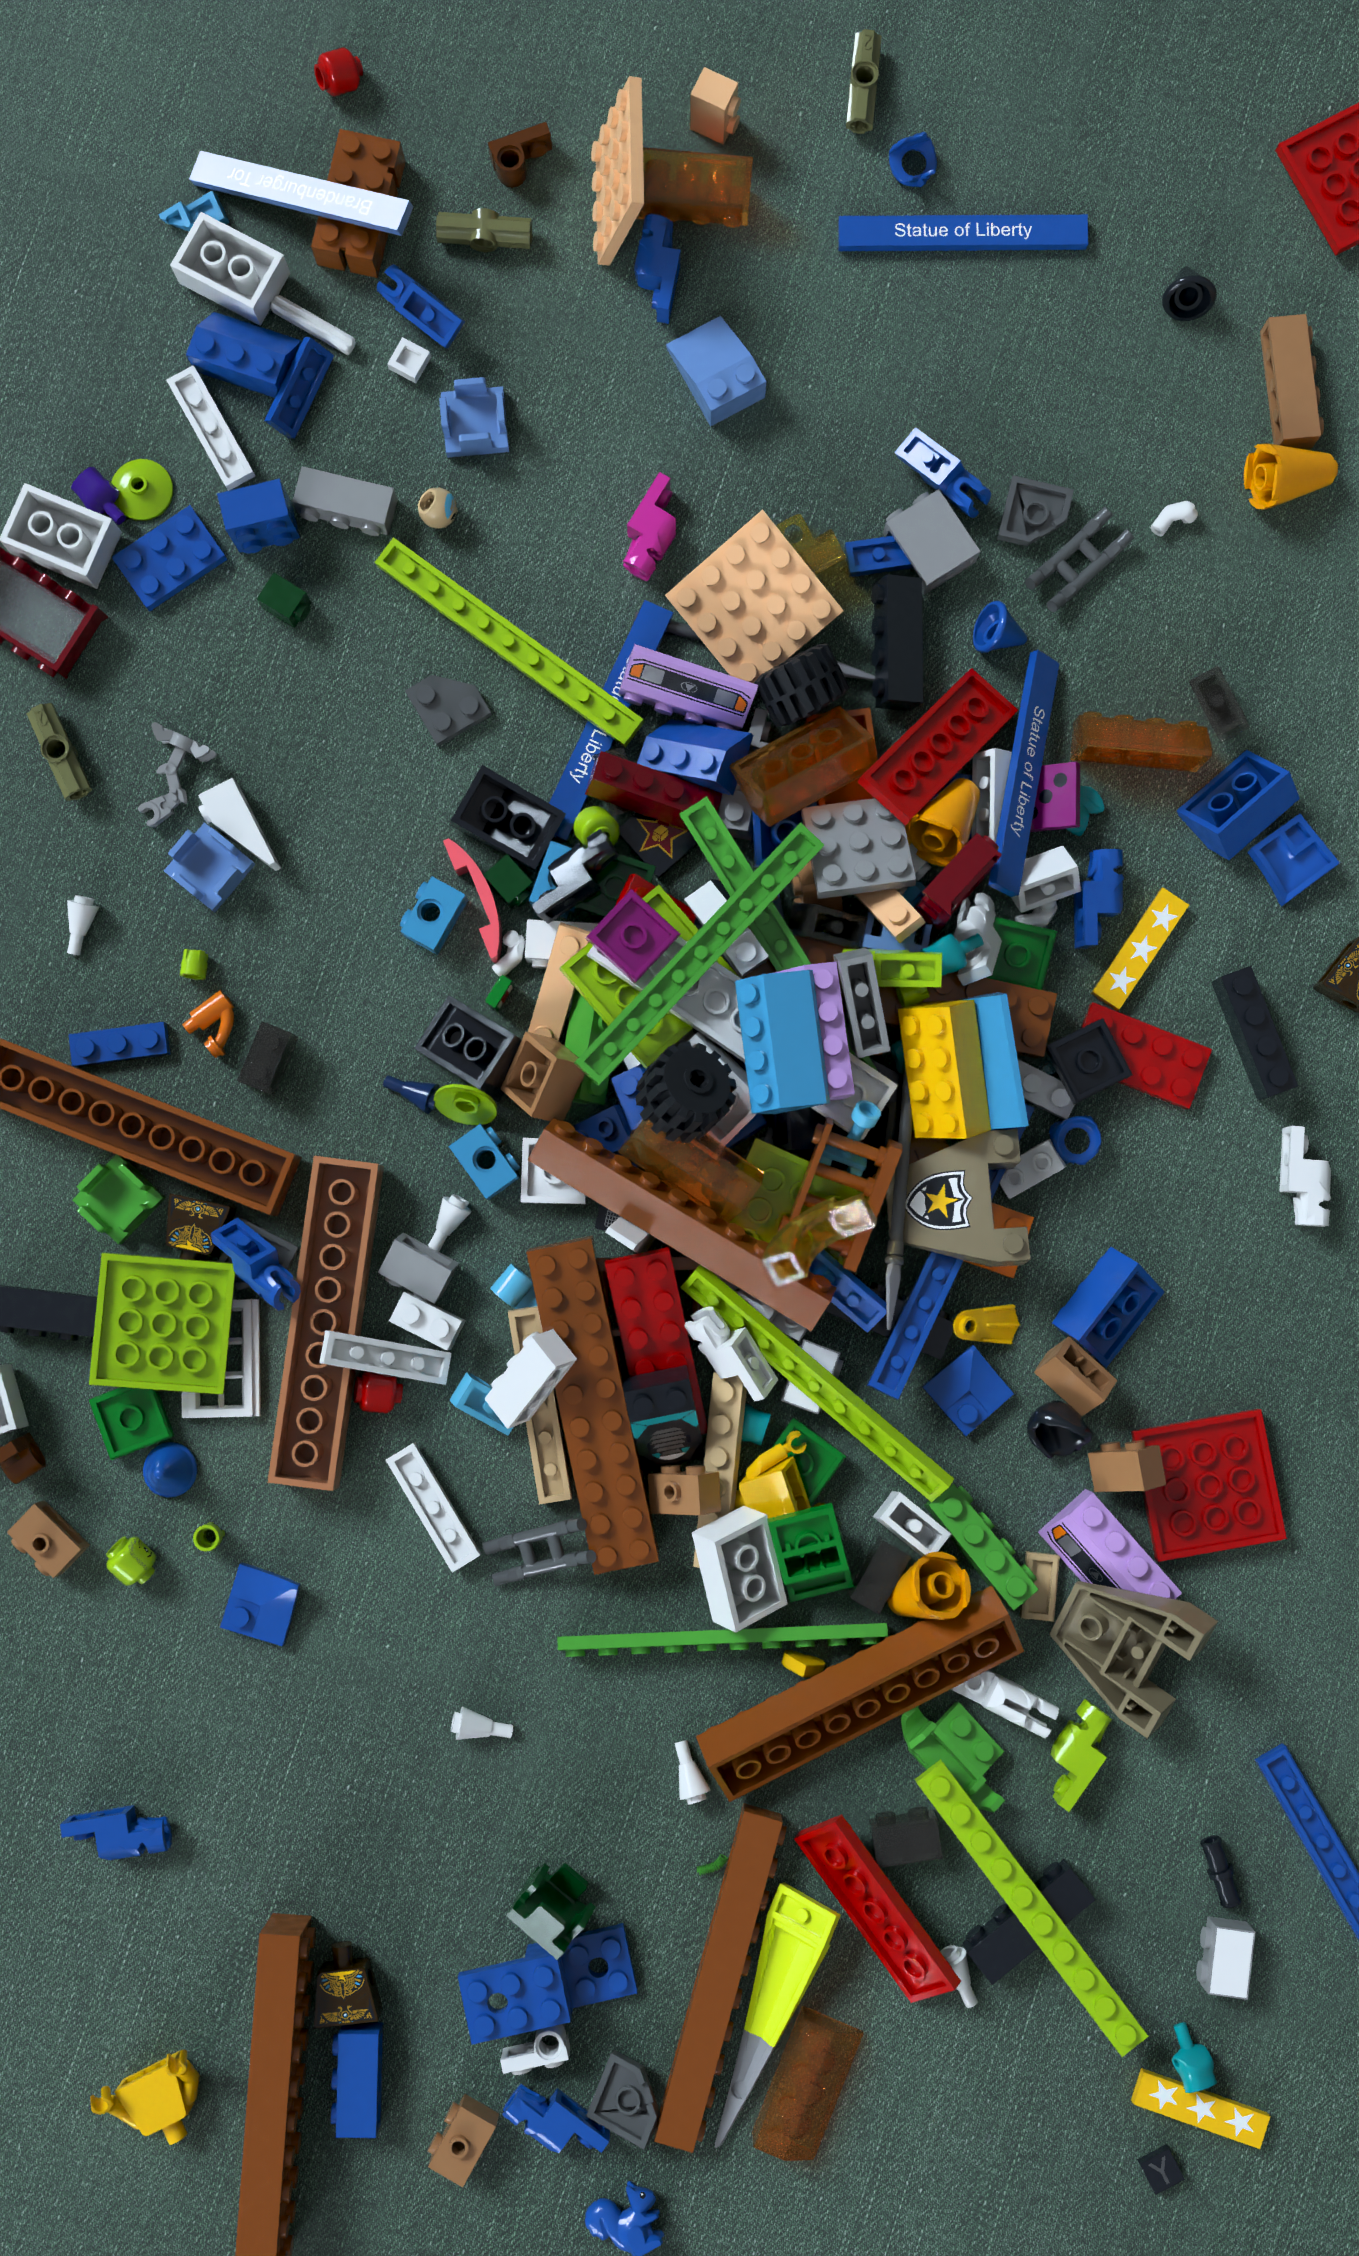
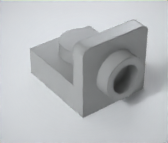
(760, 729)

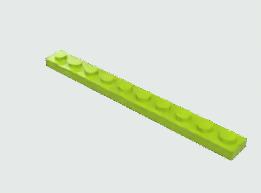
(509, 642)
(821, 1385)
(1031, 1908)

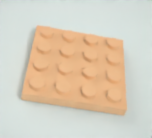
(618, 172)
(754, 600)

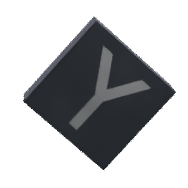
(1161, 2169)

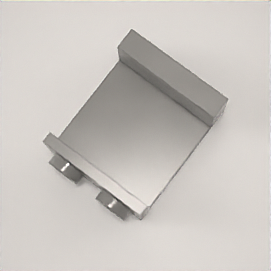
(932, 539)

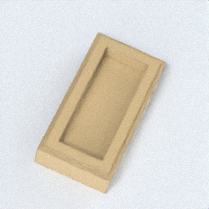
(1042, 1603)

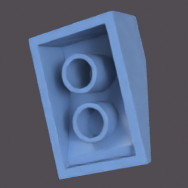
(718, 370)

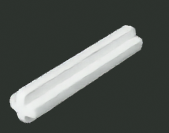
(313, 324)

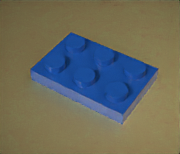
(169, 558)

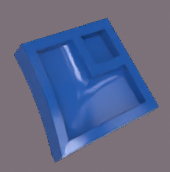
(1292, 858)
(968, 1390)
(261, 1604)

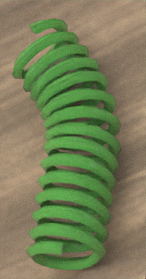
(720, 1861)

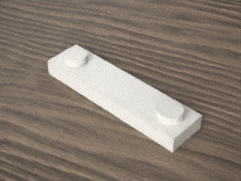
(210, 428)
(385, 1357)
(433, 1507)

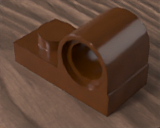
(515, 149)
(21, 1458)

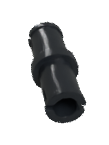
(1221, 1871)

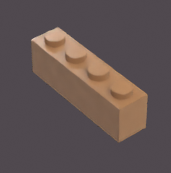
(1291, 381)

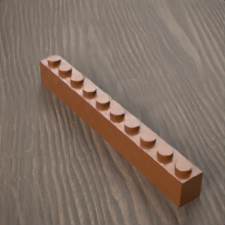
(676, 1220)
(718, 1978)

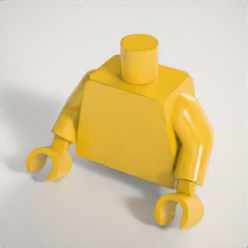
(774, 1482)
(154, 2097)

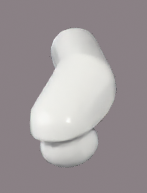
(1178, 511)
(1040, 916)
(513, 955)

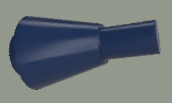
(418, 1093)

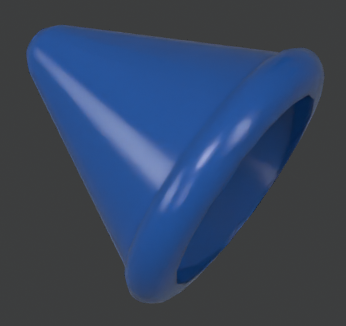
(996, 629)
(170, 1469)

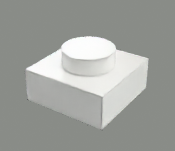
(409, 360)

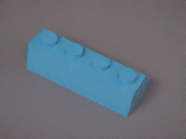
(782, 1042)
(1000, 1061)

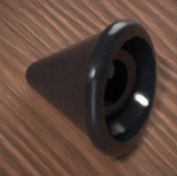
(1189, 296)

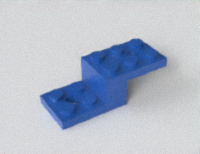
(547, 1989)

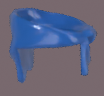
(919, 142)
(1060, 1129)

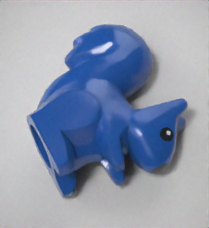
(630, 2228)

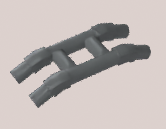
(1081, 542)
(531, 1567)

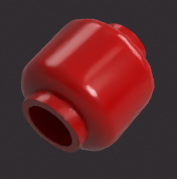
(338, 71)
(377, 1392)

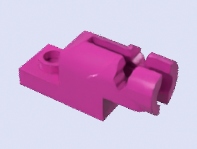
(650, 530)

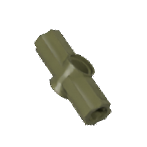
(863, 95)
(484, 230)
(51, 736)

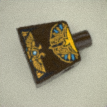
(1342, 978)
(191, 1225)
(346, 1990)

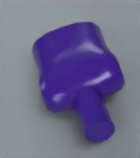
(98, 494)

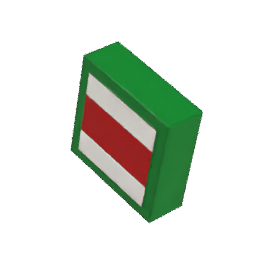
(499, 993)

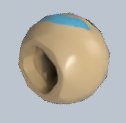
(437, 508)

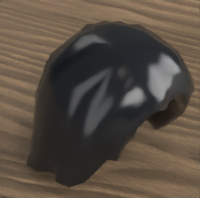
(1057, 1429)

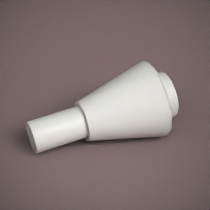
(80, 917)
(451, 1215)
(473, 1725)
(691, 1781)
(958, 1960)

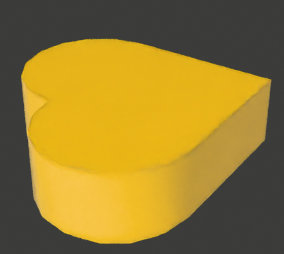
(802, 1664)

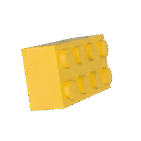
(944, 1069)

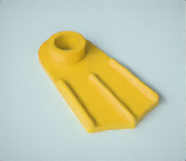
(988, 1324)

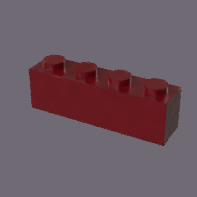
(645, 789)

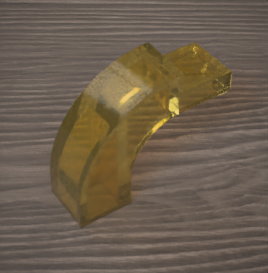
(805, 1236)

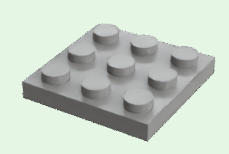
(861, 850)

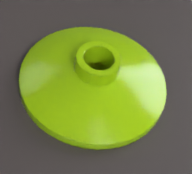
(151, 498)
(465, 1104)

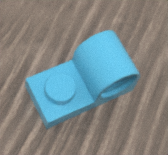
(515, 1288)
(471, 1399)

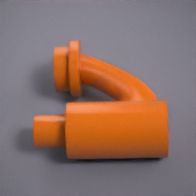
(207, 1013)

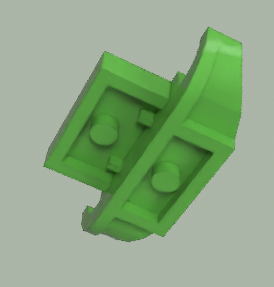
(961, 1746)

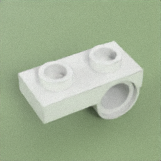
(1034, 1167)
(523, 2057)

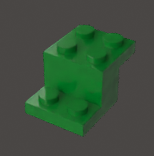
(810, 1552)

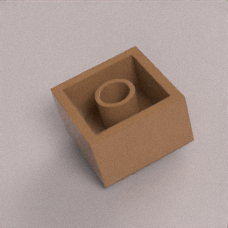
(543, 1077)

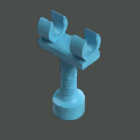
(864, 1116)

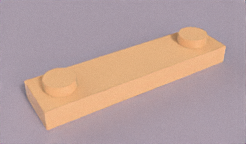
(892, 912)
(556, 989)

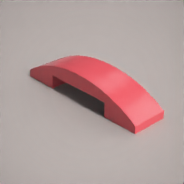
(493, 932)

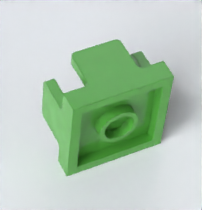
(116, 1198)

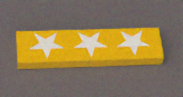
(1140, 949)
(1200, 2108)

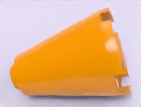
(1285, 473)
(945, 822)
(931, 1589)

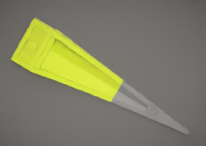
(790, 1954)

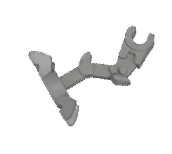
(164, 805)

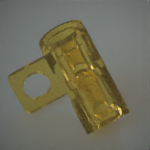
(818, 553)

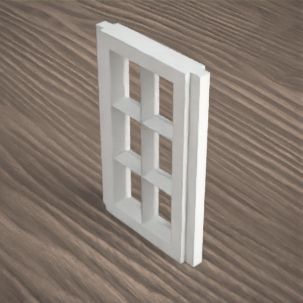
(250, 1371)

